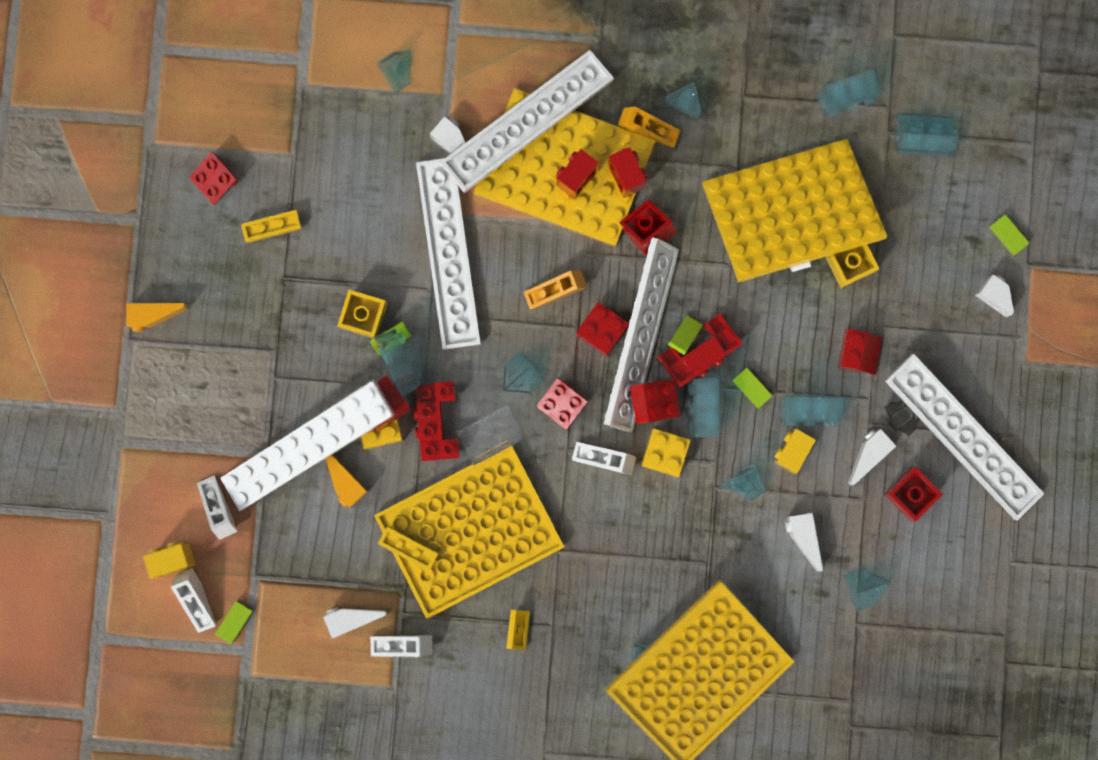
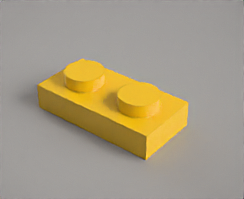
(518, 629)

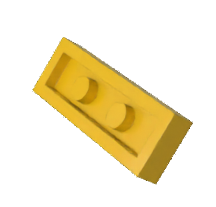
(271, 226)
(408, 548)

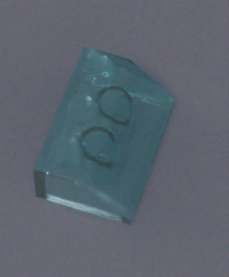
(848, 93)
(926, 135)
(399, 362)
(704, 408)
(811, 411)

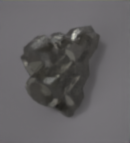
(901, 417)

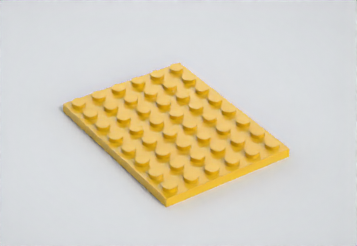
(530, 176)
(793, 210)
(480, 523)
(700, 674)

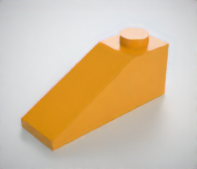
(645, 124)
(555, 289)
(151, 314)
(345, 484)

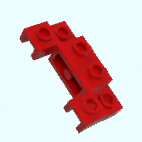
(710, 353)
(430, 425)

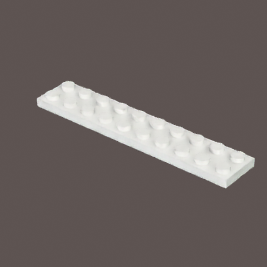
(526, 121)
(448, 256)
(641, 332)
(964, 437)
(307, 445)

